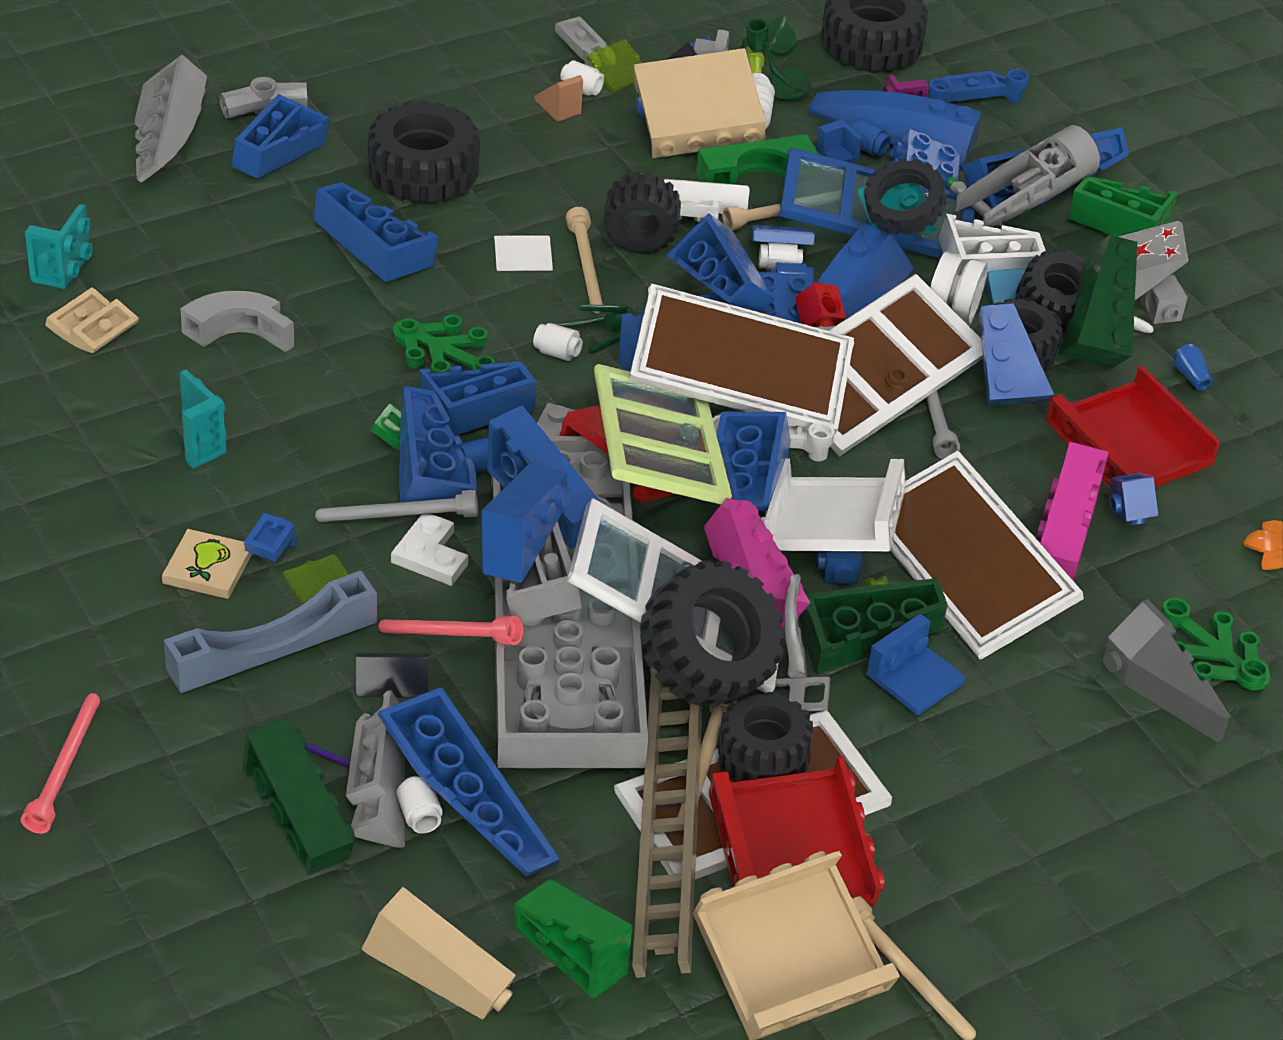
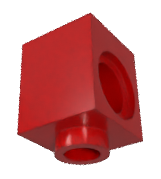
(820, 305)

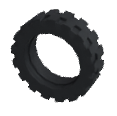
(905, 220)

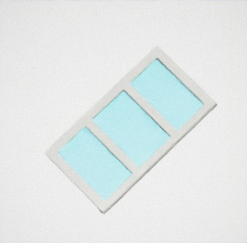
(627, 566)

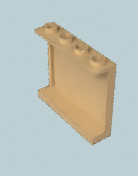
(699, 102)
(791, 945)

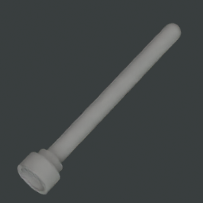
(944, 441)
(462, 504)

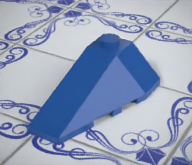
(753, 453)
(430, 454)

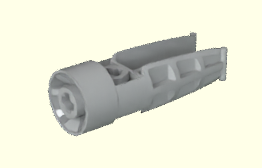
(1035, 175)

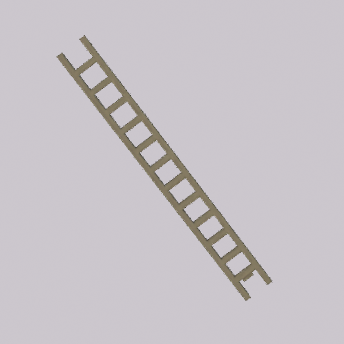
(687, 852)

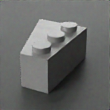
(545, 585)

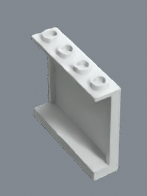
(836, 511)

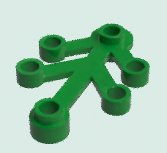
(411, 333)
(1249, 673)

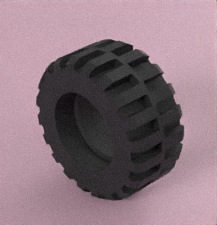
(874, 32)
(423, 152)
(745, 611)

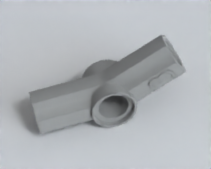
(259, 95)

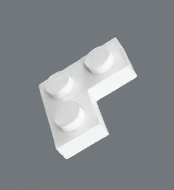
(425, 553)

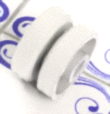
(960, 288)

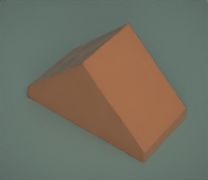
(562, 98)

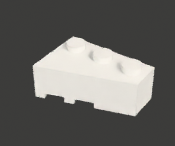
(997, 247)

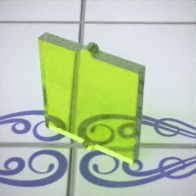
(616, 64)
(313, 576)

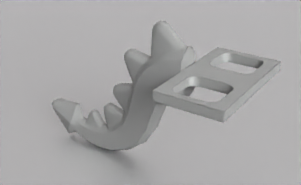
(797, 663)

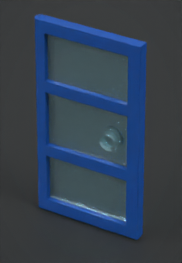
(826, 195)

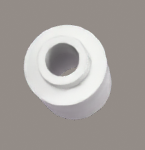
(592, 79)
(778, 252)
(557, 341)
(419, 805)

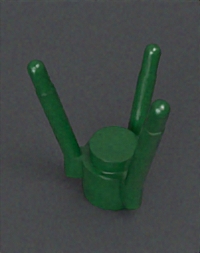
(612, 321)

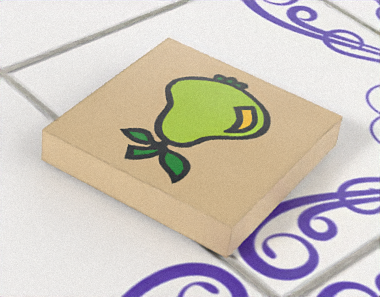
(207, 564)

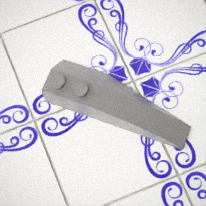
(167, 114)

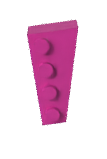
(1072, 505)
(744, 541)

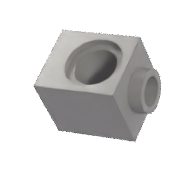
(1165, 301)

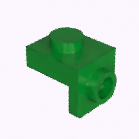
(389, 426)

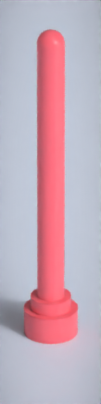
(504, 630)
(40, 813)

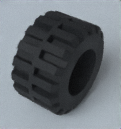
(645, 194)
(1053, 271)
(1041, 327)
(765, 737)

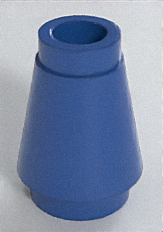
(1192, 366)

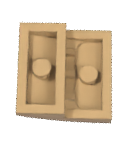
(91, 321)

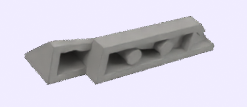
(373, 779)

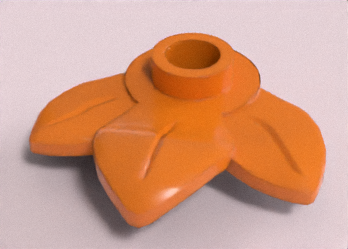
(1268, 542)

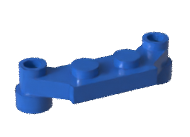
(980, 86)

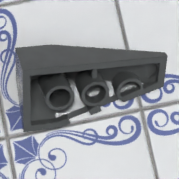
(1154, 666)

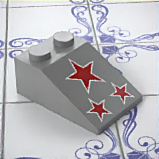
(1159, 254)

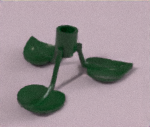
(777, 39)

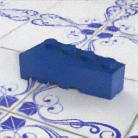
(520, 441)

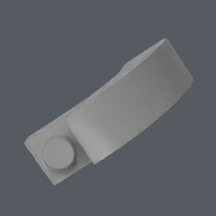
(235, 312)

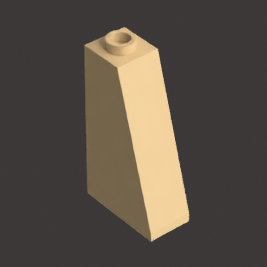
(438, 956)

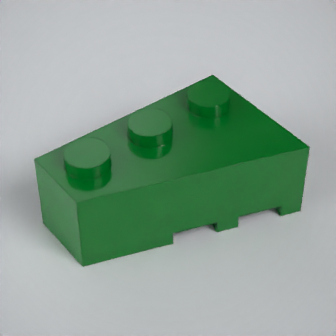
(1118, 209)
(575, 936)

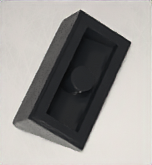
(399, 672)

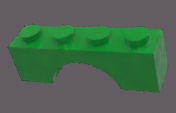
(730, 162)

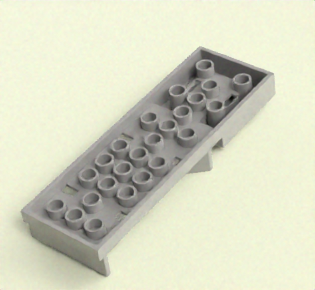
(576, 677)

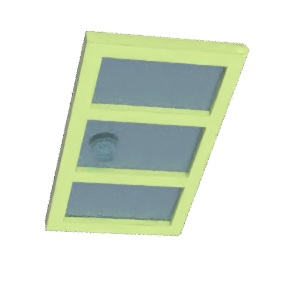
(660, 438)

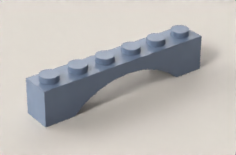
(207, 656)

